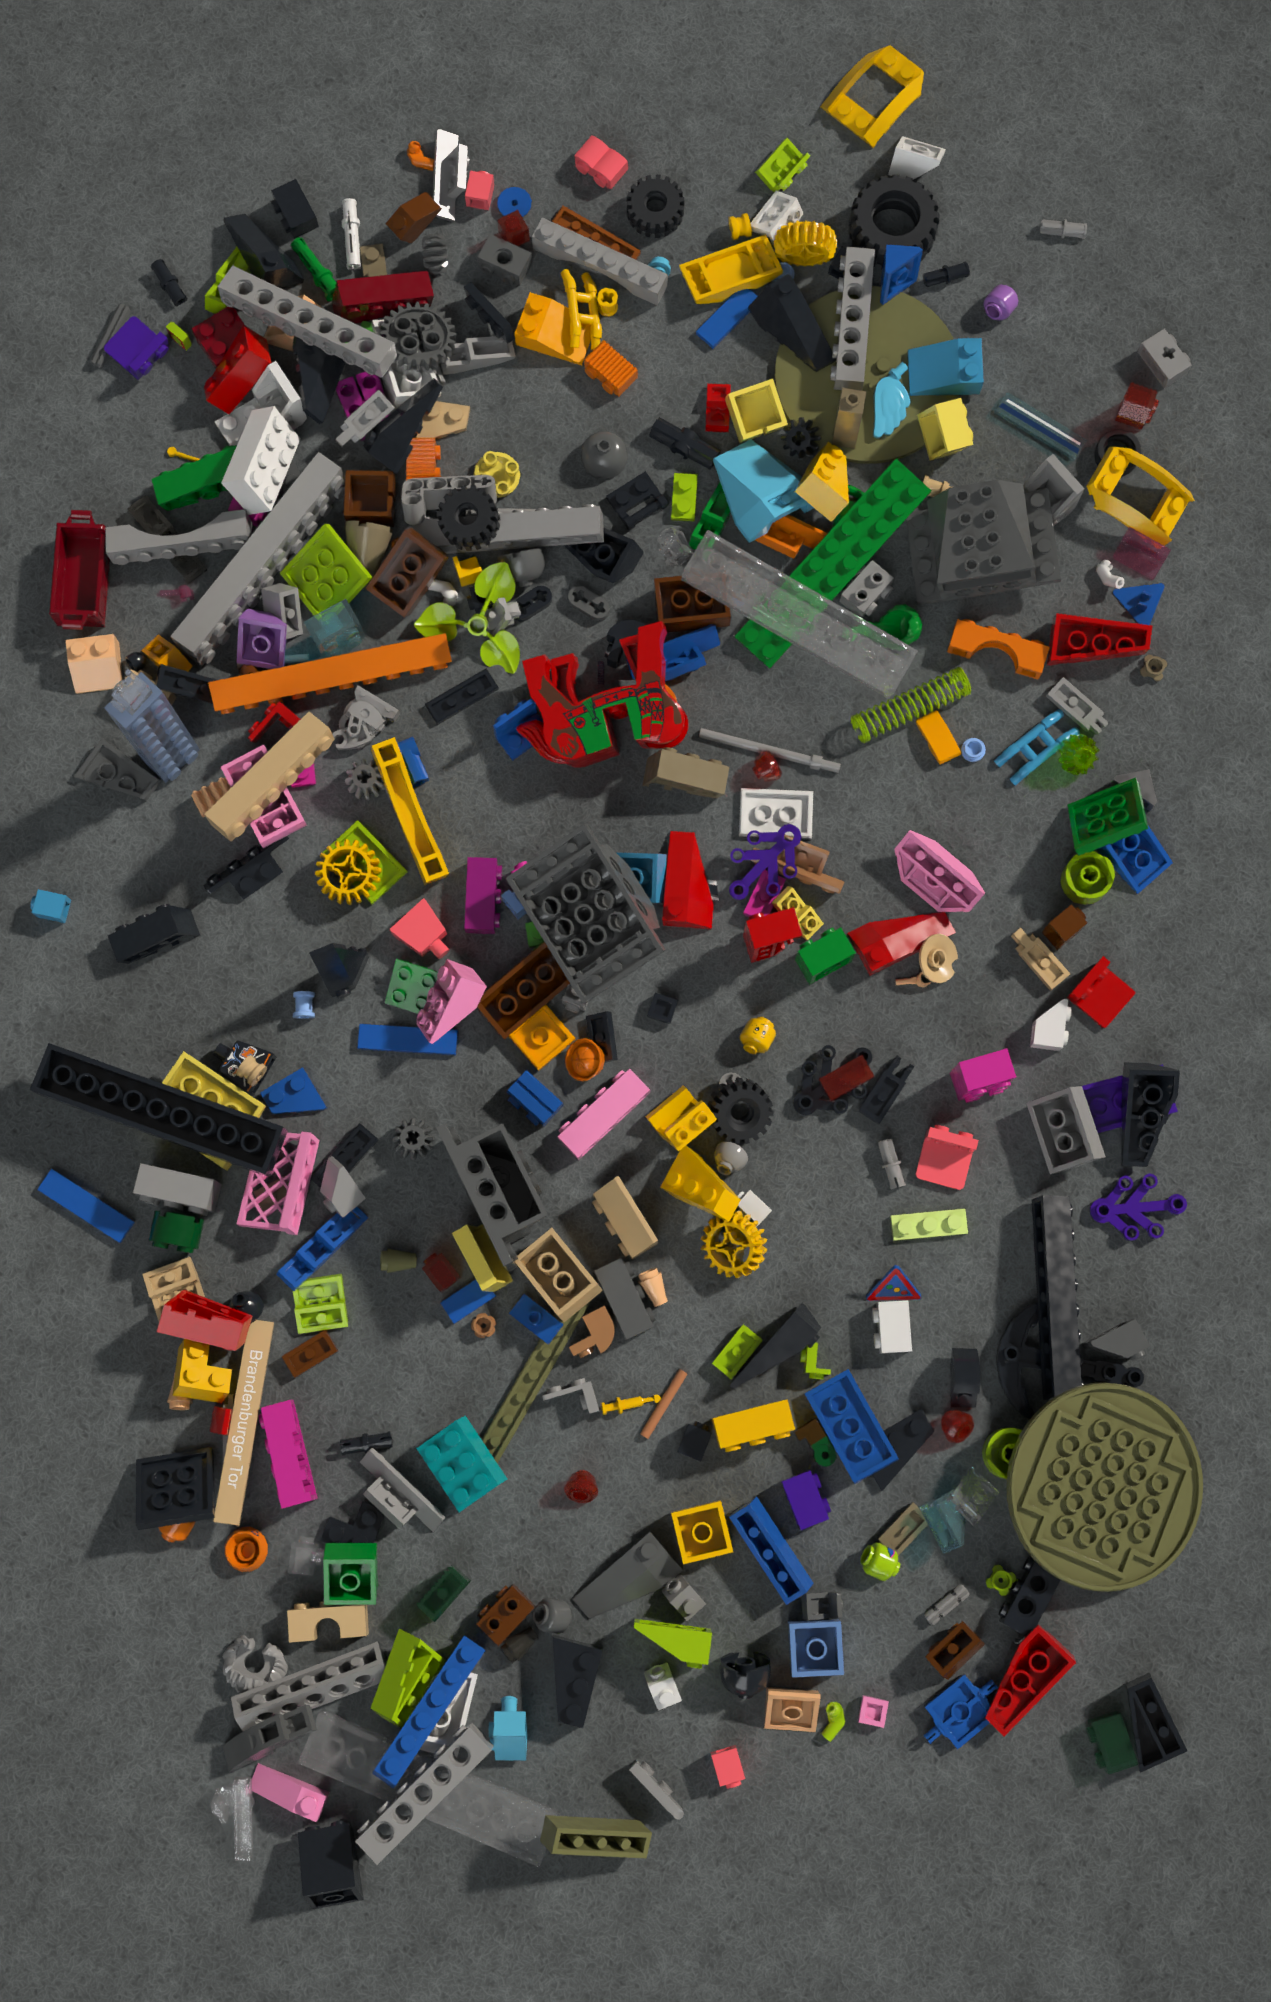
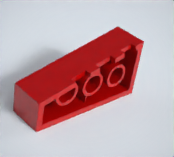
(1095, 639)

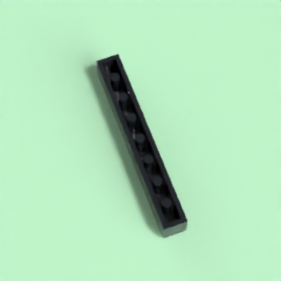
(1056, 1295)

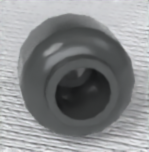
(552, 1615)

